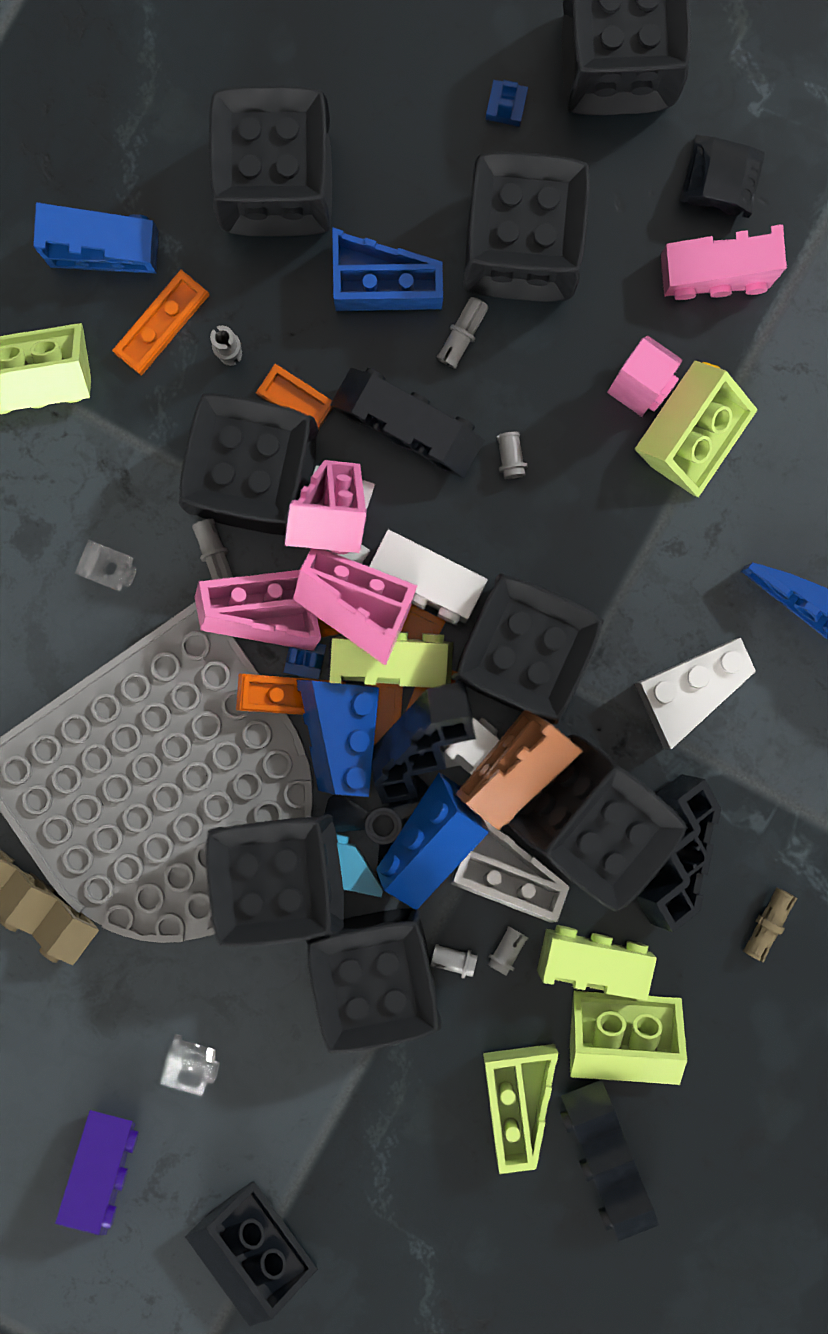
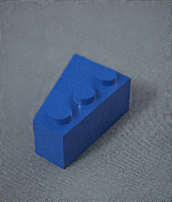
(95, 240)
(383, 277)
(341, 734)
(431, 844)

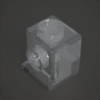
(94, 563)
(189, 1066)

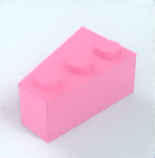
(723, 265)
(646, 377)
(329, 510)
(355, 600)
(257, 610)

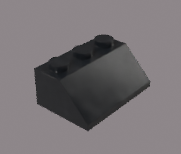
(252, 1254)

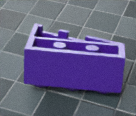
(97, 1174)

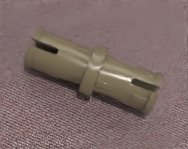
(770, 924)

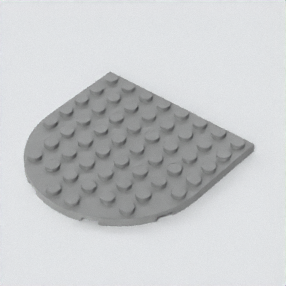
(136, 769)

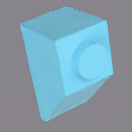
(355, 869)

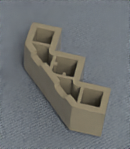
(33, 908)

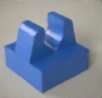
(506, 102)
(305, 662)

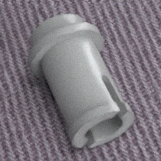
(511, 455)
(507, 951)
(454, 960)

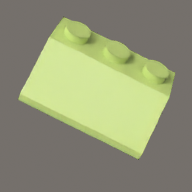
(43, 368)
(697, 427)
(627, 1038)

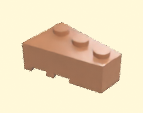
(517, 769)

